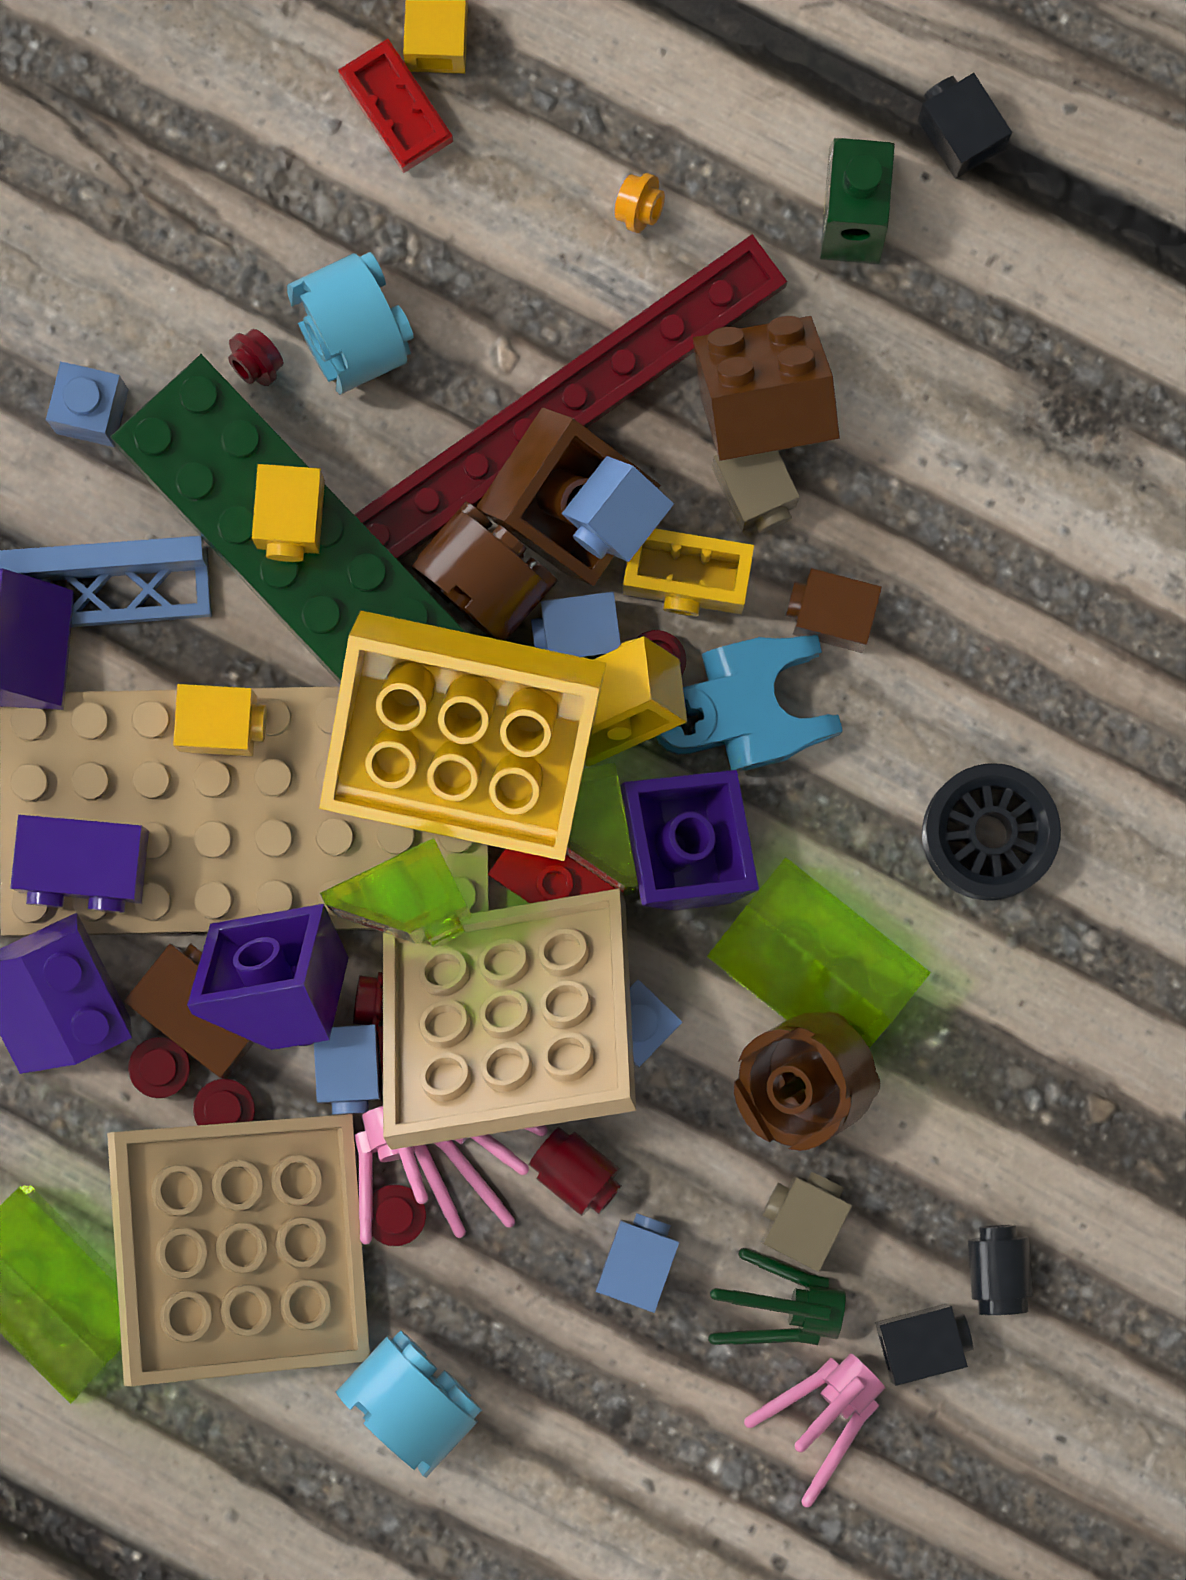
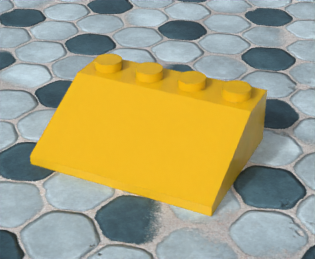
(461, 735)

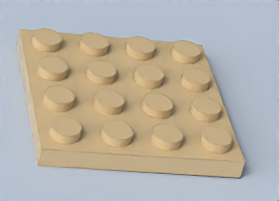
(509, 1022)
(237, 1248)

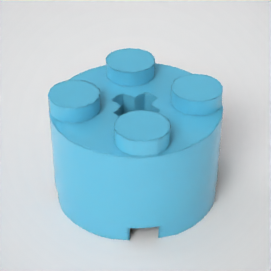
(350, 321)
(409, 1406)

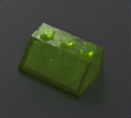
(815, 954)
(55, 1295)

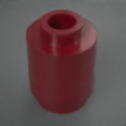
(576, 1172)

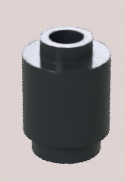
(1000, 1270)

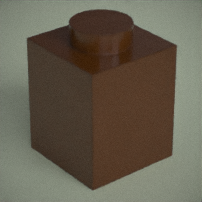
(834, 609)

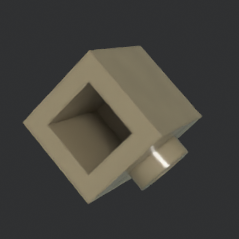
(805, 1219)

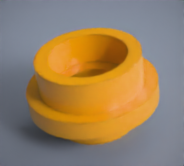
(639, 202)

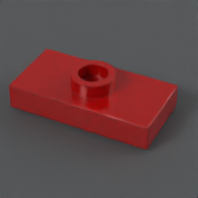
(395, 105)
(544, 878)

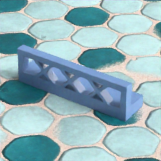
(120, 559)

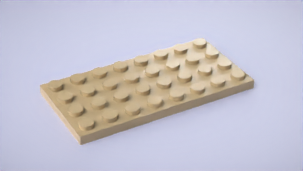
(223, 829)

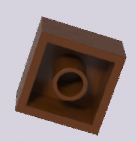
(766, 387)
(539, 484)

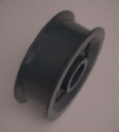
(1012, 782)

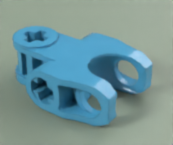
(741, 708)

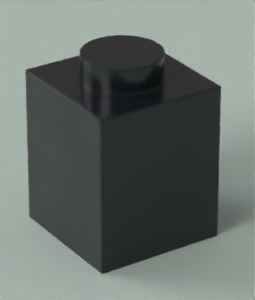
(963, 123)
(924, 1343)

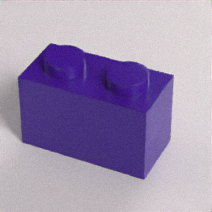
(79, 861)

